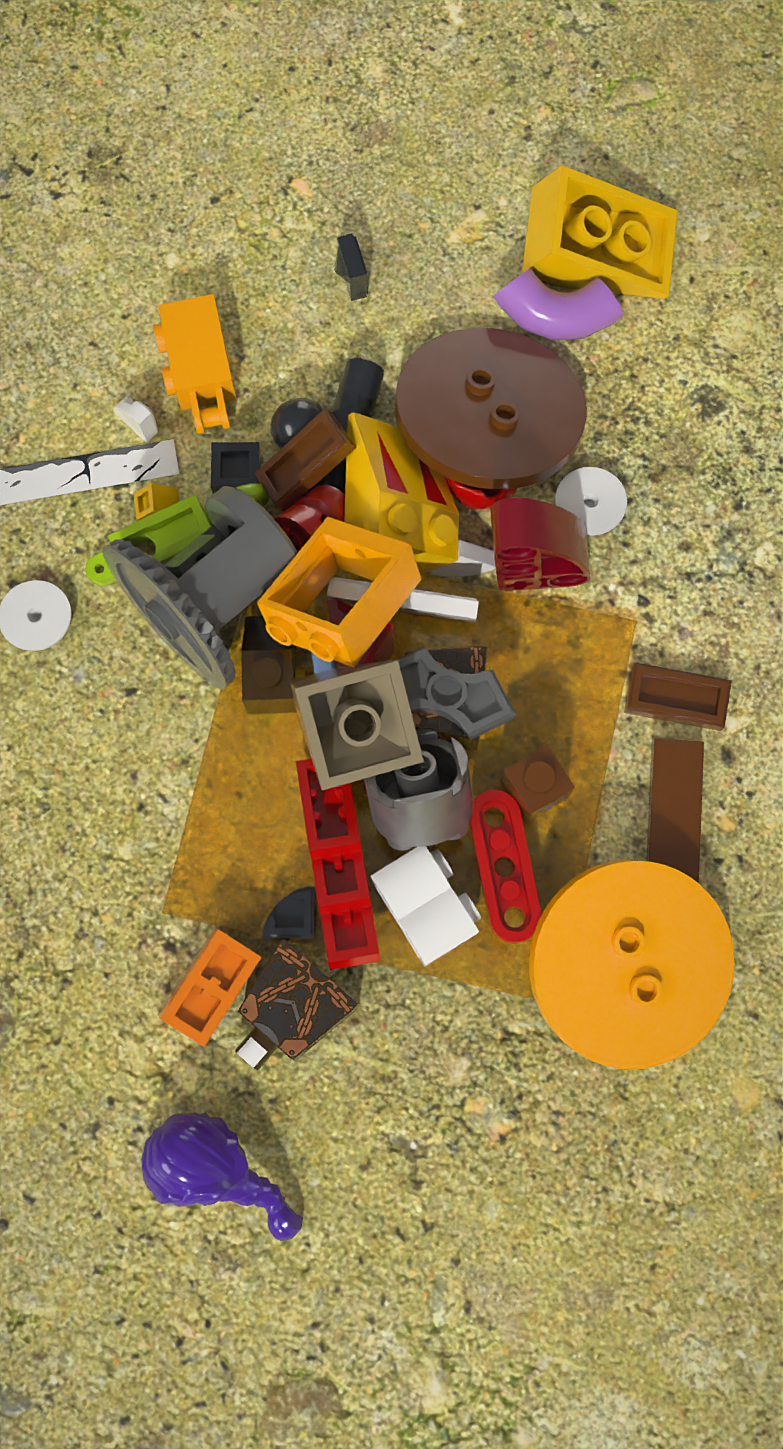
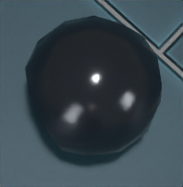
(292, 418)

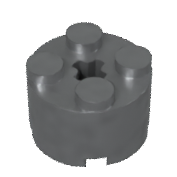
(424, 800)

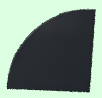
(292, 917)

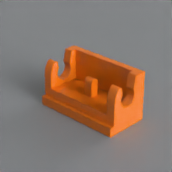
(209, 987)

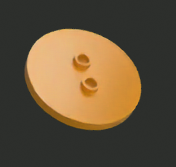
(631, 963)

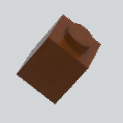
(537, 783)

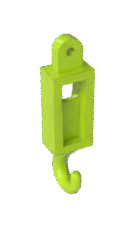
(169, 530)

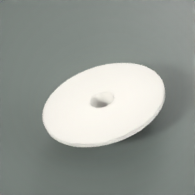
(594, 498)
(35, 615)

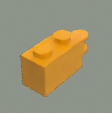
(197, 359)

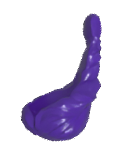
(202, 1163)

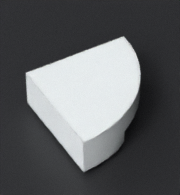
(137, 417)
(471, 561)

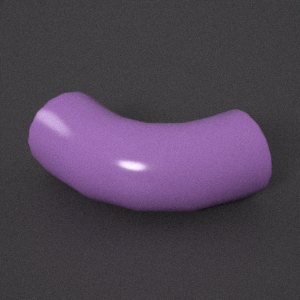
(556, 313)

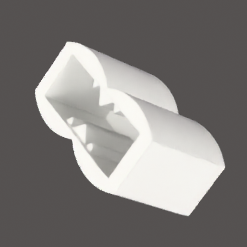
(425, 903)

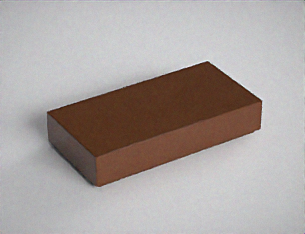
(305, 460)
(678, 696)

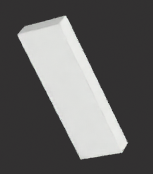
(418, 602)

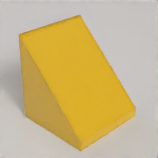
(153, 499)

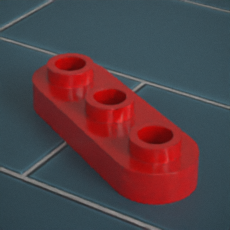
(508, 843)

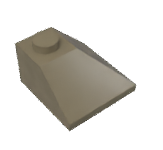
(356, 722)

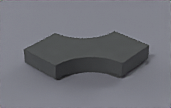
(468, 700)

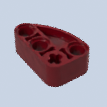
(538, 545)

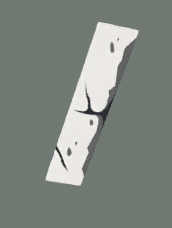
(88, 472)

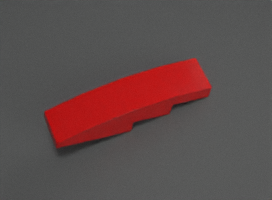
(338, 871)

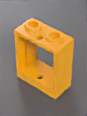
(354, 550)

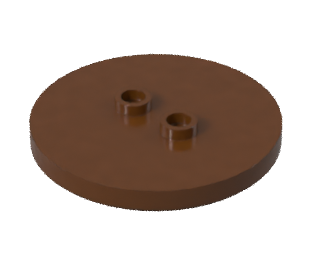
(490, 408)

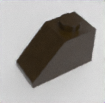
(266, 670)

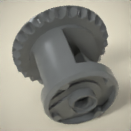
(206, 580)

